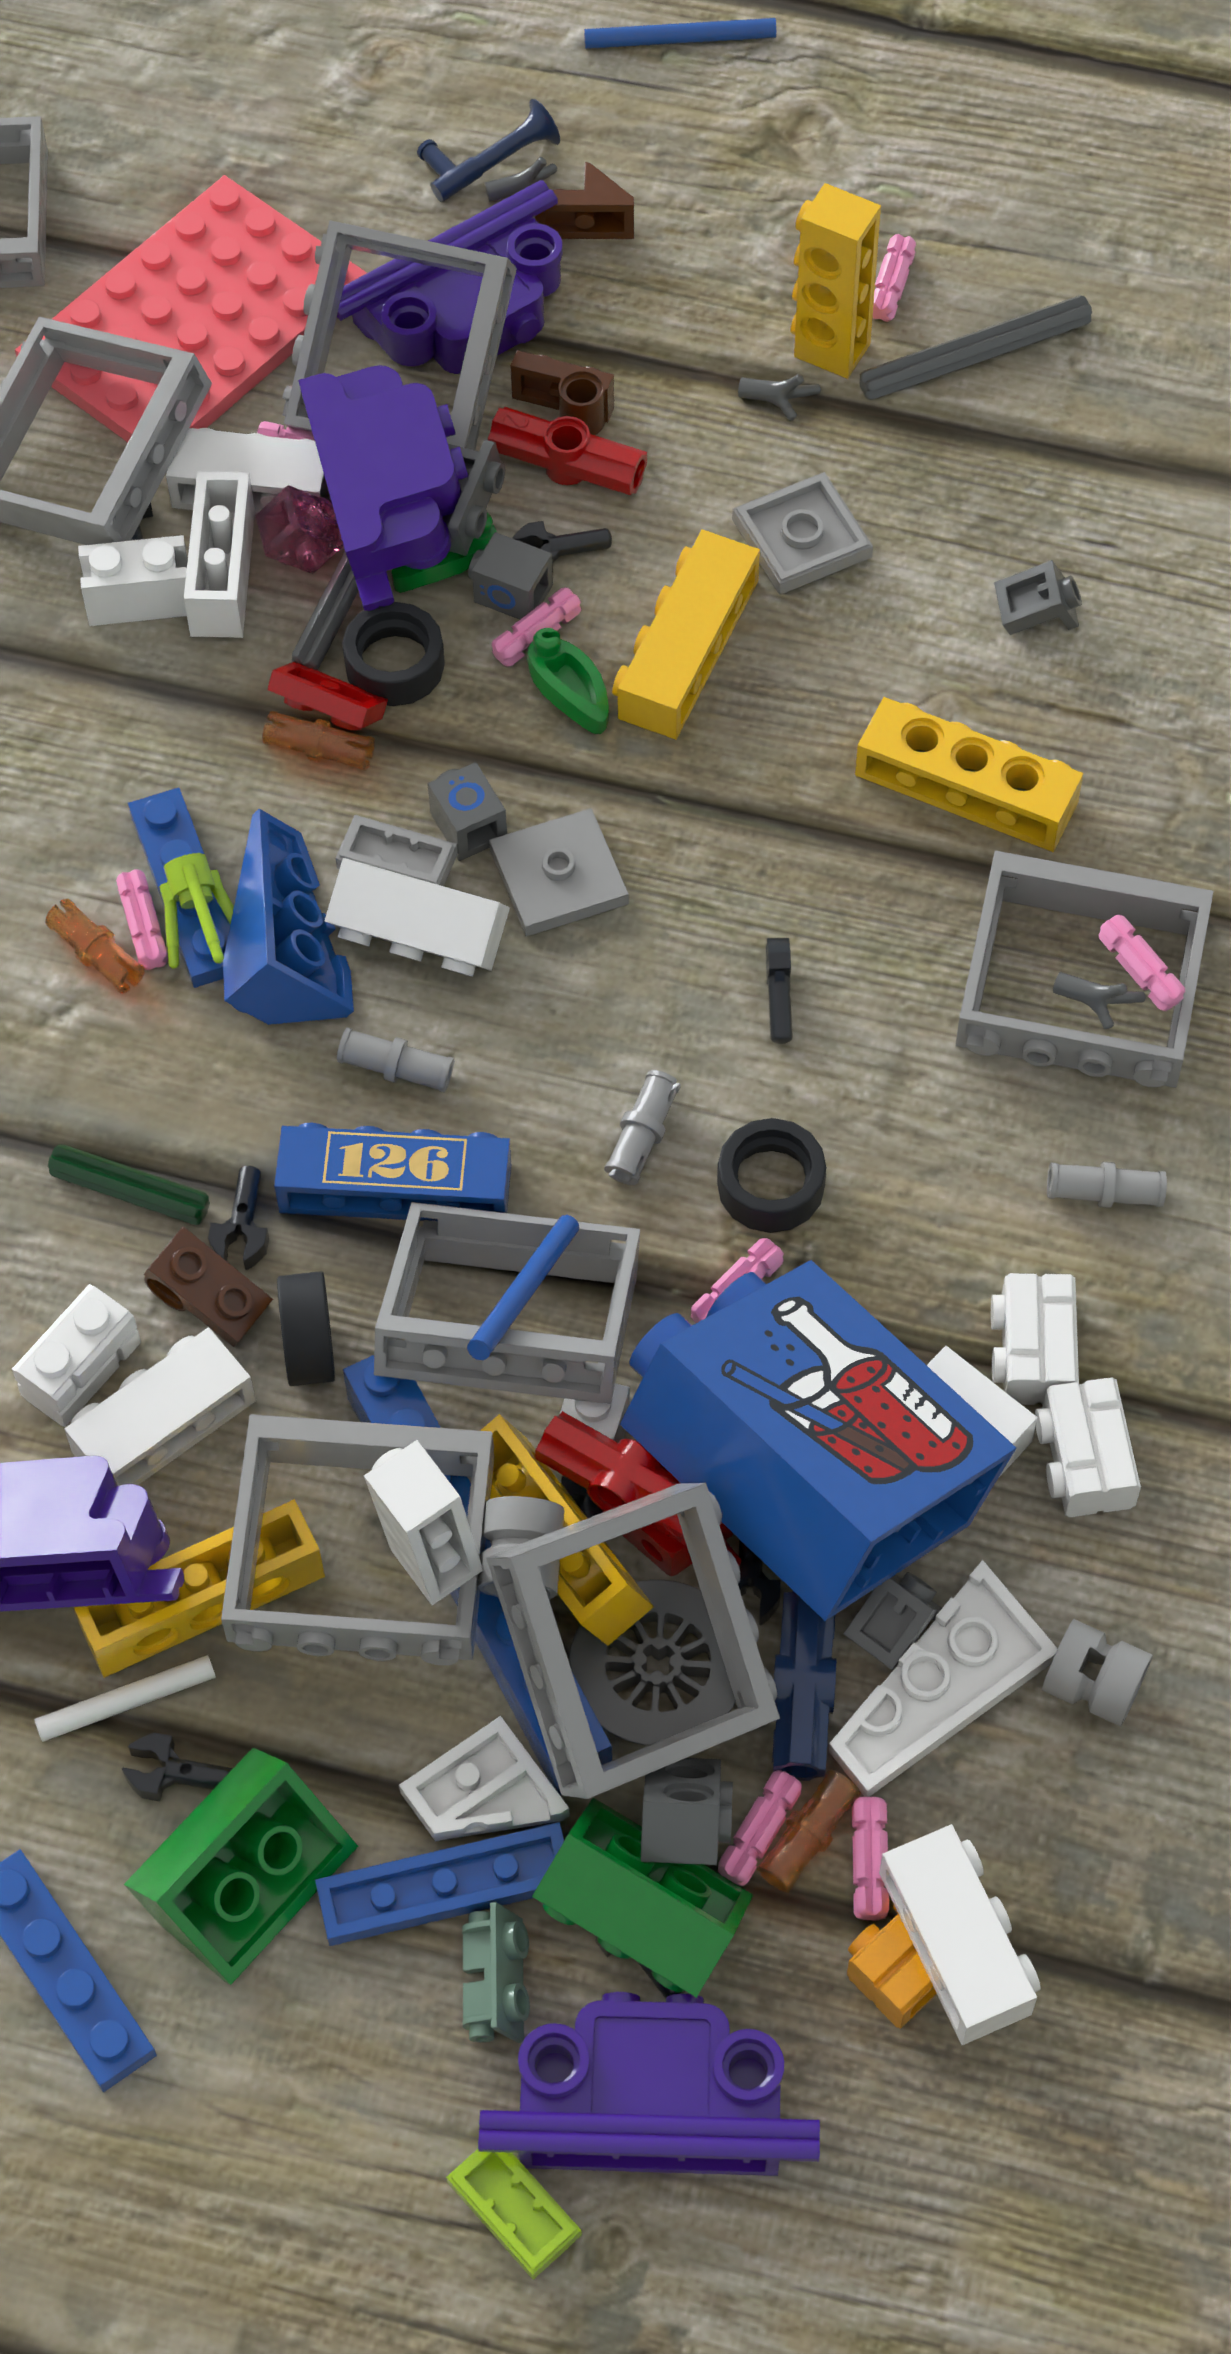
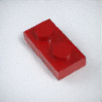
(311, 689)

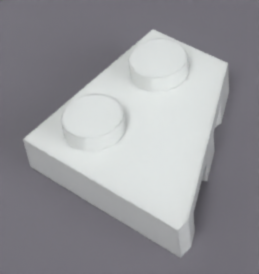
(483, 1788)

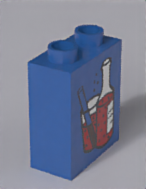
(813, 1433)

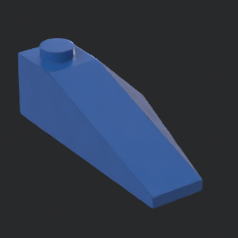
(277, 942)

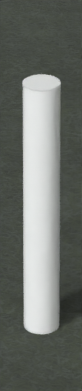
(125, 1698)

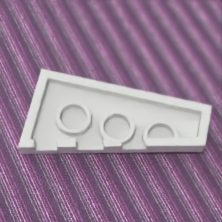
(947, 1679)

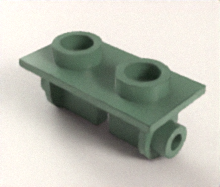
(495, 1945)

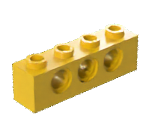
(835, 279)
(984, 796)
(591, 1580)
(135, 1631)

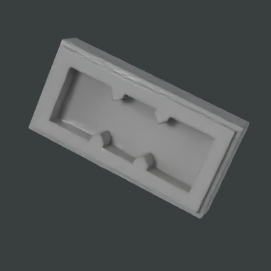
(398, 850)

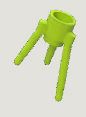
(192, 885)

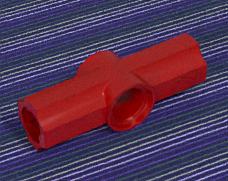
(568, 450)
(607, 1469)

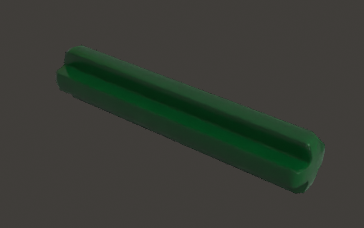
(128, 1184)

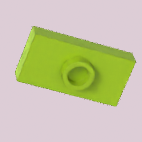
(514, 2208)

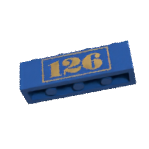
(382, 1171)

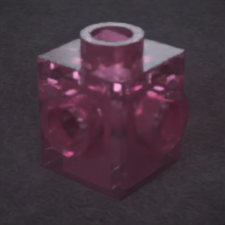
(299, 529)

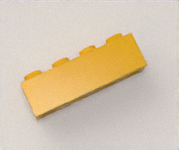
(686, 634)

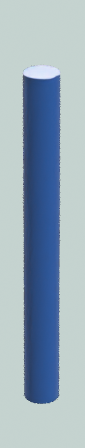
(680, 33)
(523, 1288)

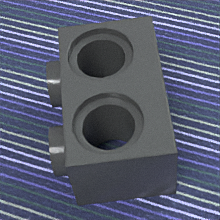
(686, 1812)

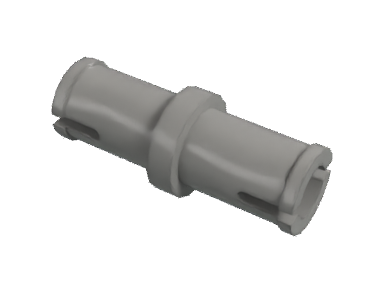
(395, 1060)
(642, 1127)
(1106, 1184)

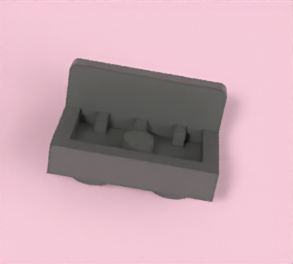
(485, 477)

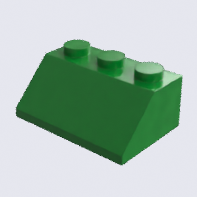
(241, 1864)
(655, 1912)

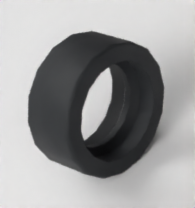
(389, 621)
(779, 1137)
(305, 1328)

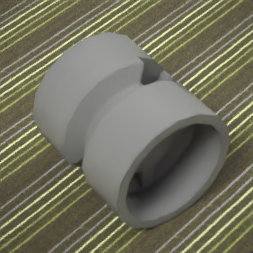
(516, 1521)
(1118, 1678)

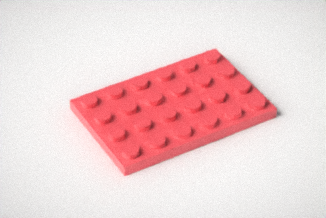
(211, 283)

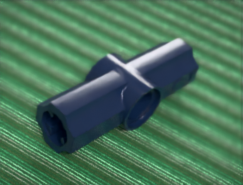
(804, 1690)

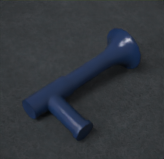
(453, 178)

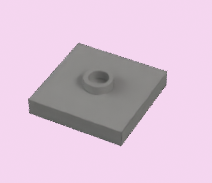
(802, 533)
(559, 872)

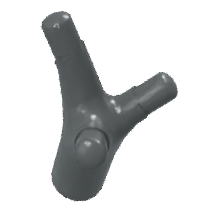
(512, 184)
(777, 392)
(1096, 995)

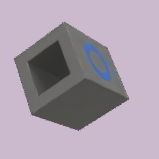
(511, 576)
(466, 809)

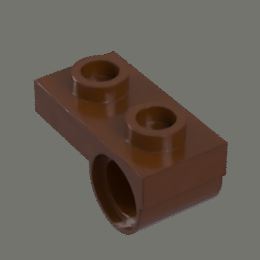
(564, 387)
(207, 1286)

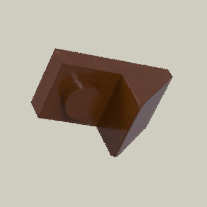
(593, 213)

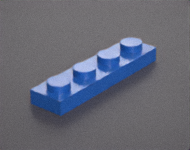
(166, 834)
(436, 1884)
(68, 1976)

